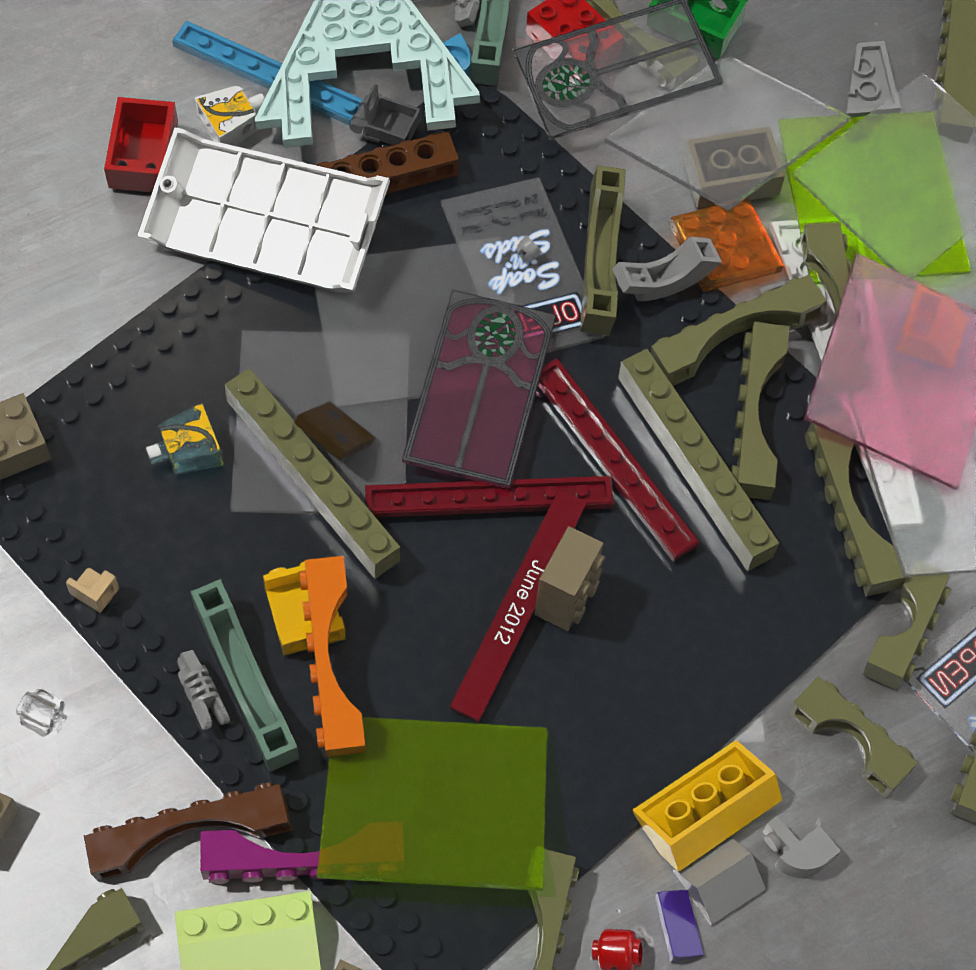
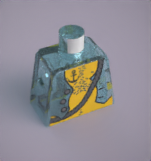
(187, 442)

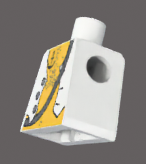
(229, 114)

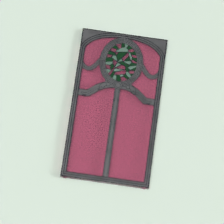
(480, 389)

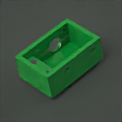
(716, 23)

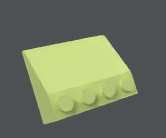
(250, 935)

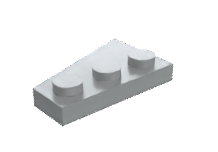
(870, 79)

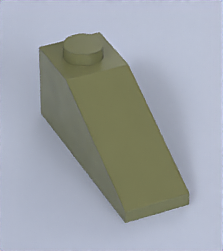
(100, 930)

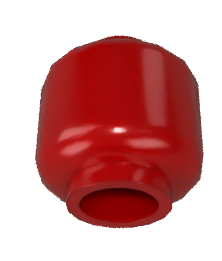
(618, 950)

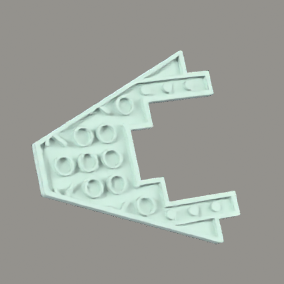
(359, 28)

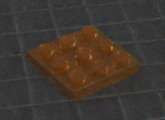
(738, 240)

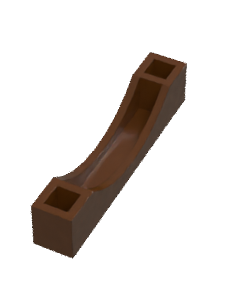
(120, 848)

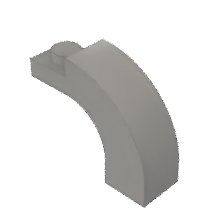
(670, 274)

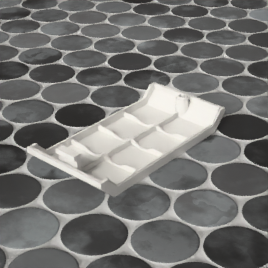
(263, 212)

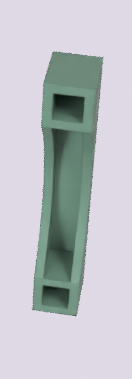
(489, 42)
(244, 676)

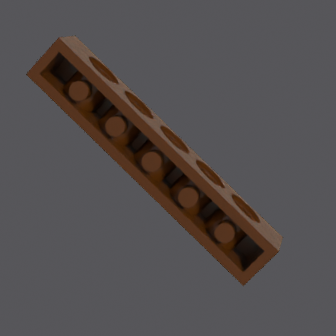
(414, 170)

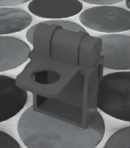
(385, 119)

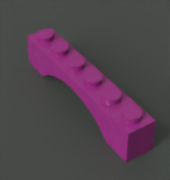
(230, 855)

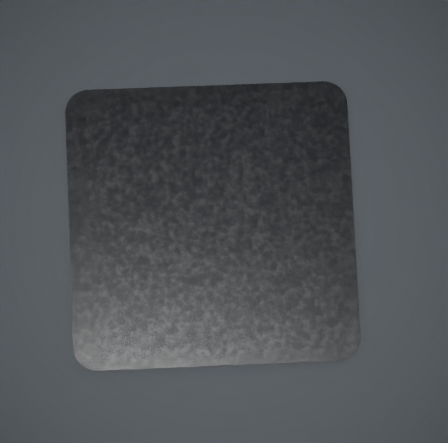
(629, 695)

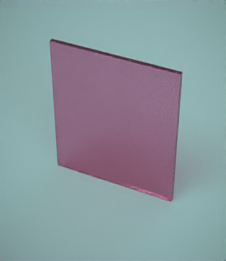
(900, 373)

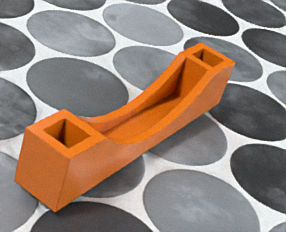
(341, 721)

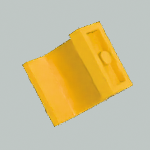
(286, 605)

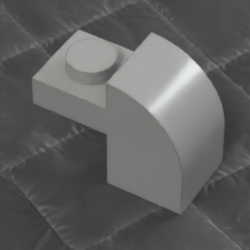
(800, 857)

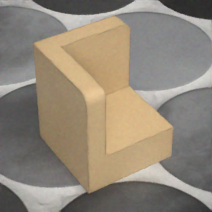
(94, 588)

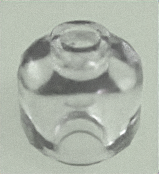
(41, 712)

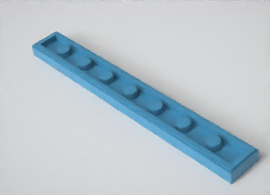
(260, 69)

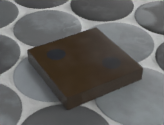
(334, 430)

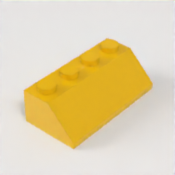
(708, 805)

